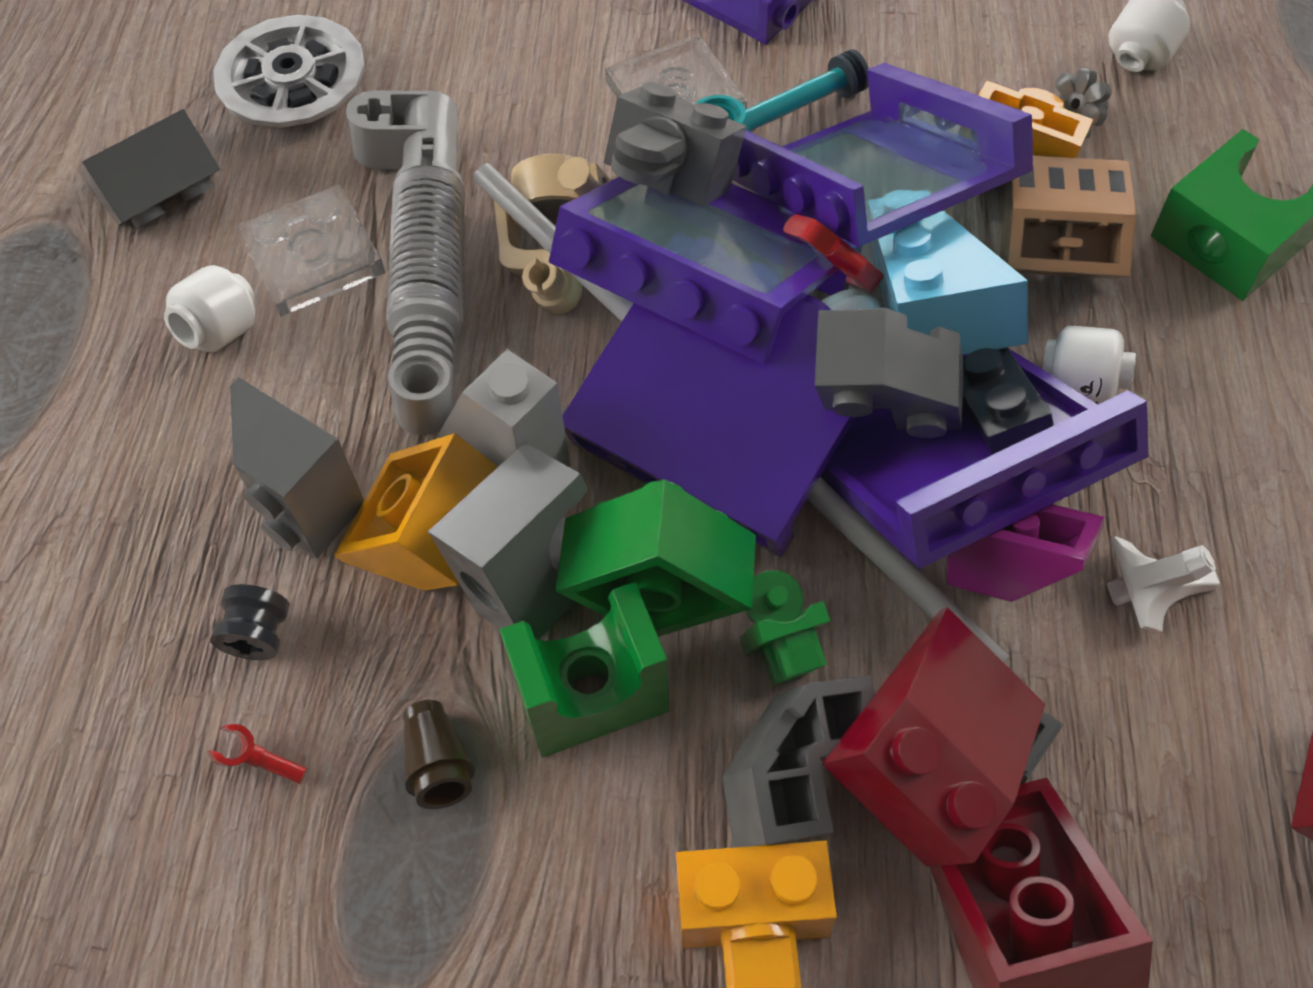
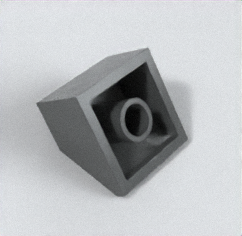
(150, 168)
(291, 472)

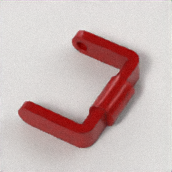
(859, 271)

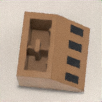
(1070, 219)

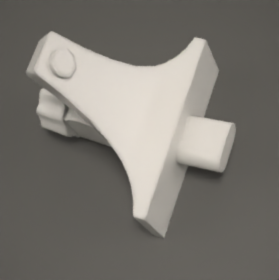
(1158, 584)

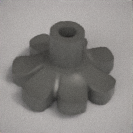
(1084, 95)

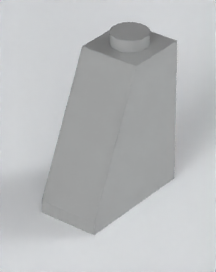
(507, 408)

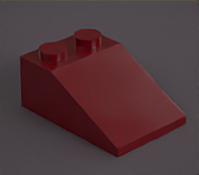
(941, 745)
(1042, 906)

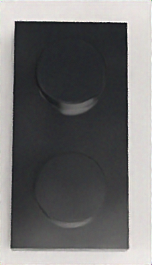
(1002, 399)

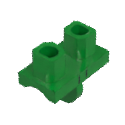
(781, 629)

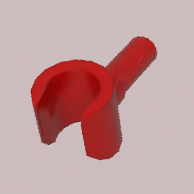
(258, 756)

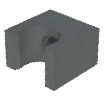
(509, 540)

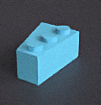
(954, 282)

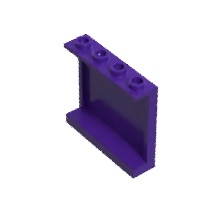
(712, 418)
(952, 490)

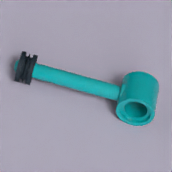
(845, 75)

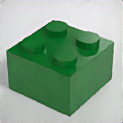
(677, 550)

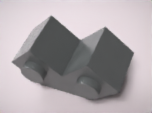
(878, 363)
(777, 776)

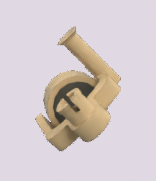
(548, 184)

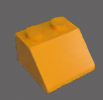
(405, 503)

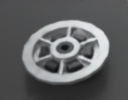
(289, 71)

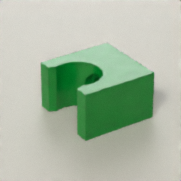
(1227, 226)
(617, 649)

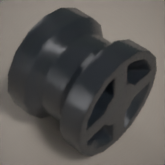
(250, 622)

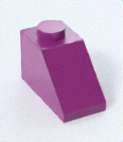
(1027, 554)

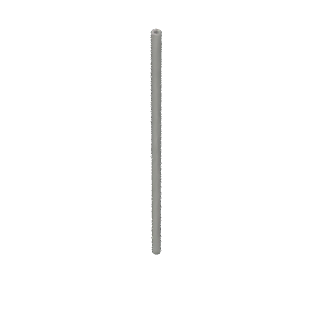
(822, 496)

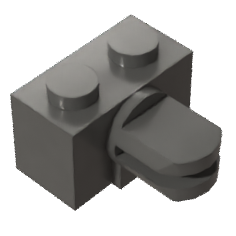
(673, 144)

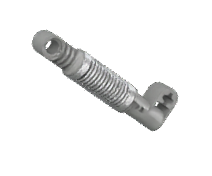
(426, 243)

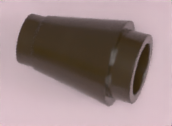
(434, 757)

